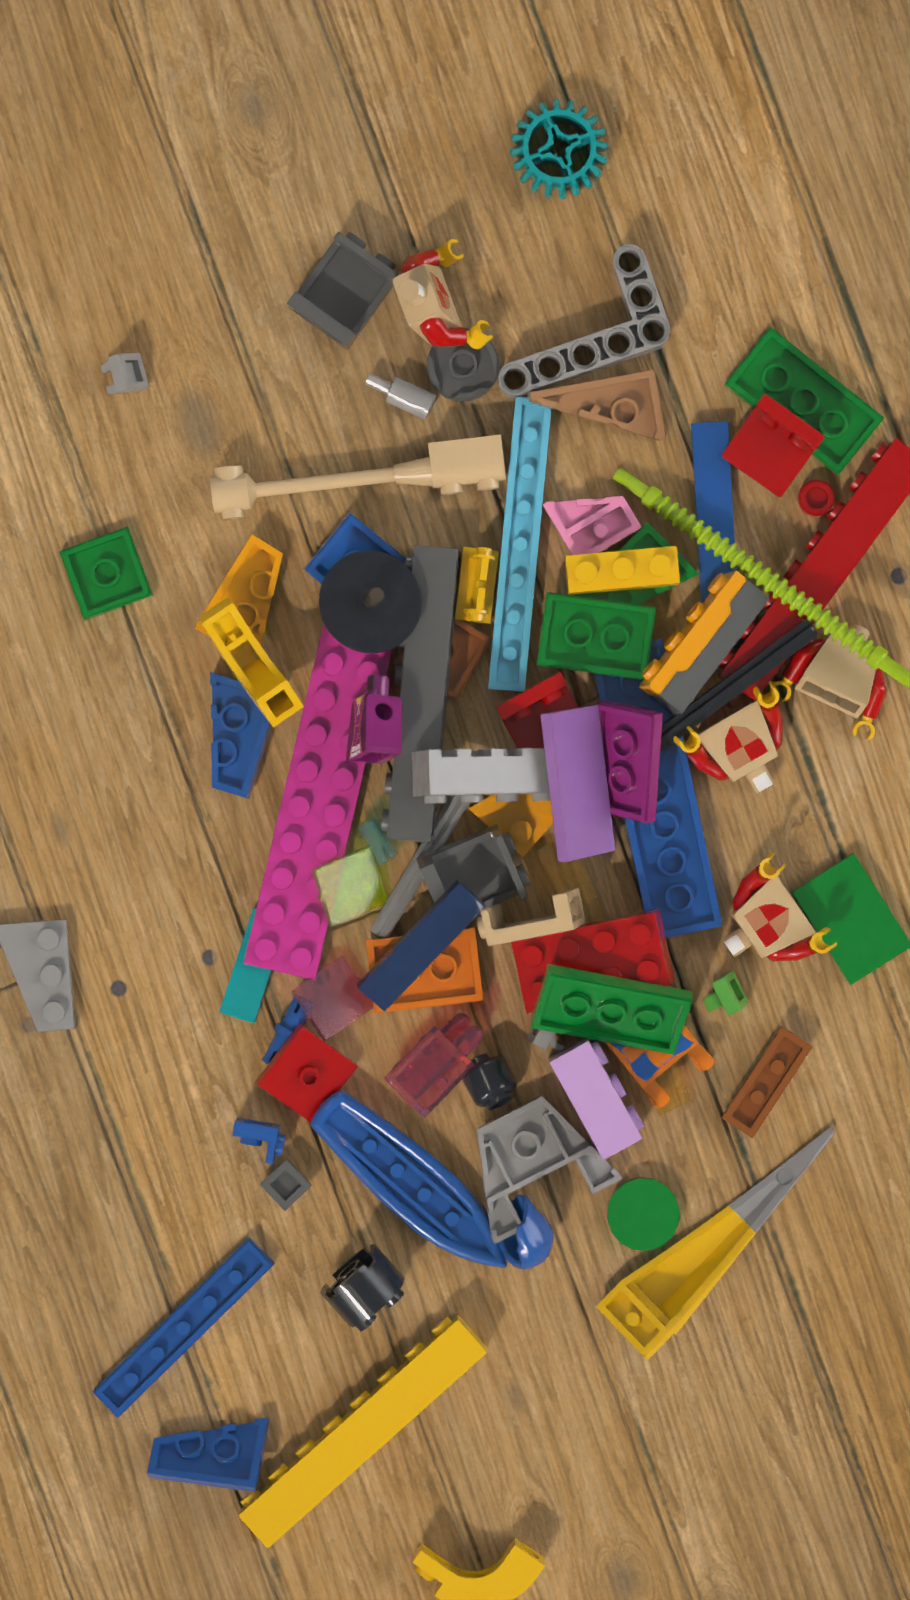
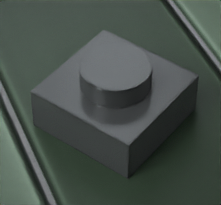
(285, 1184)

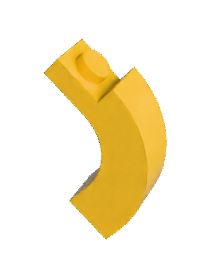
(250, 662)
(501, 1581)

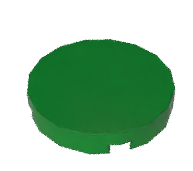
(643, 1214)

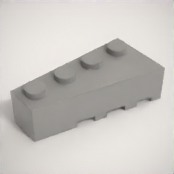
(479, 774)

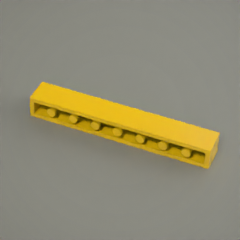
(362, 1430)

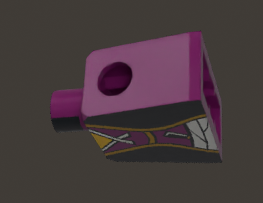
(375, 724)

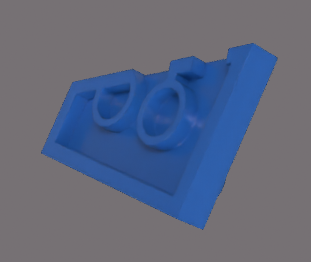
(238, 737)
(214, 1458)

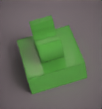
(726, 994)

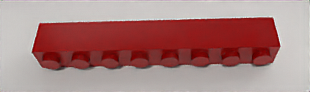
(831, 553)

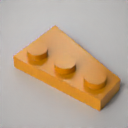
(250, 585)
(523, 819)

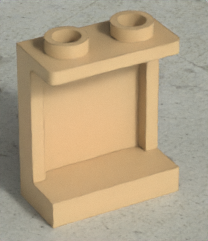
(568, 917)

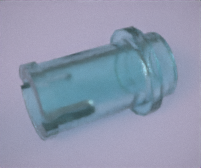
(377, 840)

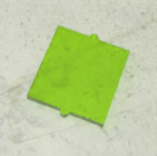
(349, 886)

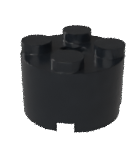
(364, 1287)

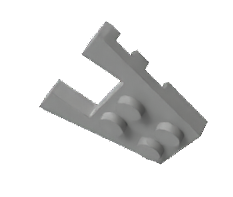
(525, 1148)

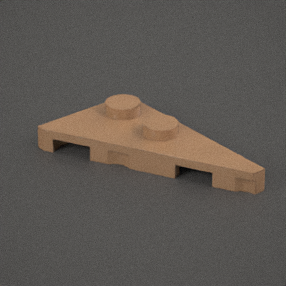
(618, 401)

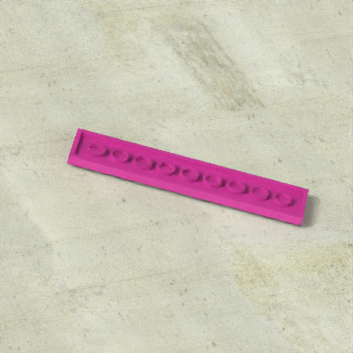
(313, 813)

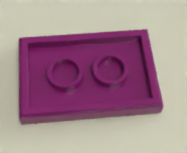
(631, 759)

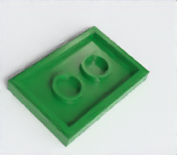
(596, 636)
(857, 916)

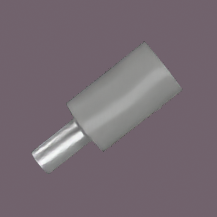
(404, 395)

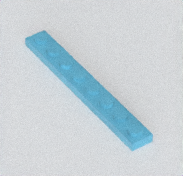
(519, 546)

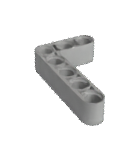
(598, 341)

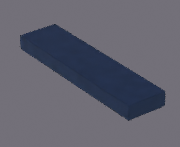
(421, 945)

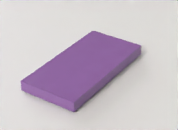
(577, 783)

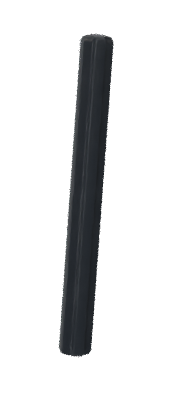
(738, 681)

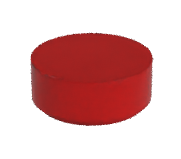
(816, 498)

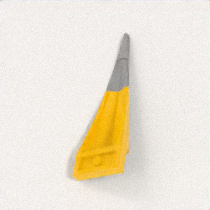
(669, 1288)

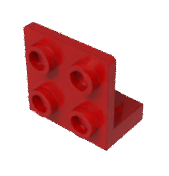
(772, 446)
(523, 712)

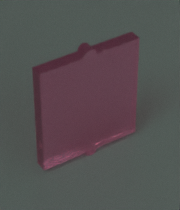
(332, 998)

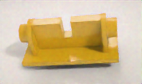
(476, 584)

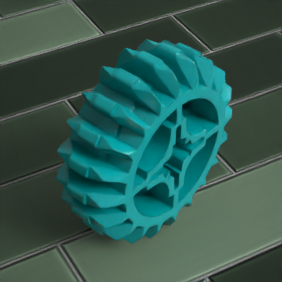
(573, 142)

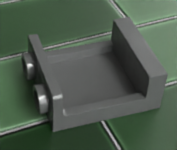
(344, 289)
(480, 864)

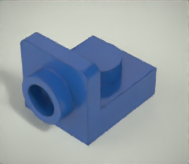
(254, 1132)

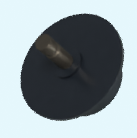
(370, 601)

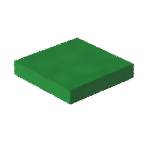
(106, 573)

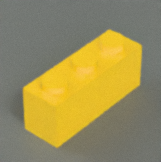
(622, 570)

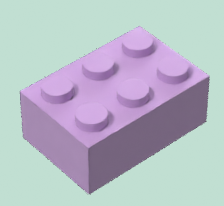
(597, 1097)

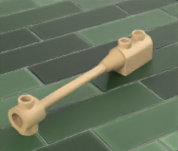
(447, 468)

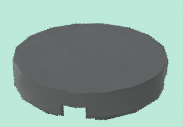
(462, 371)

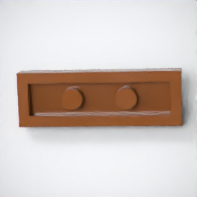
(766, 1081)

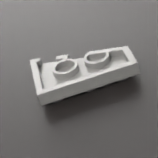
(42, 969)

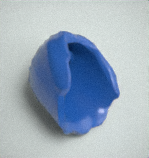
(532, 1239)

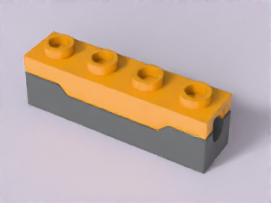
(703, 642)

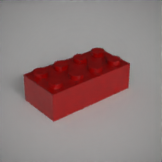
(617, 947)

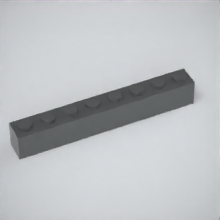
(423, 689)

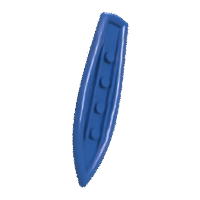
(407, 1179)

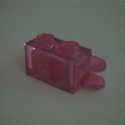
(435, 1064)

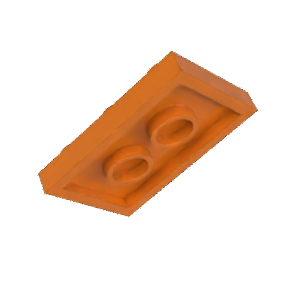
(448, 980)

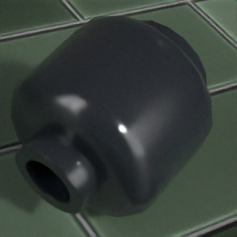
(490, 1082)

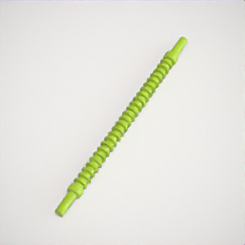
(652, 498)

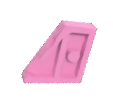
(592, 523)

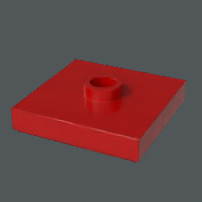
(305, 1072)

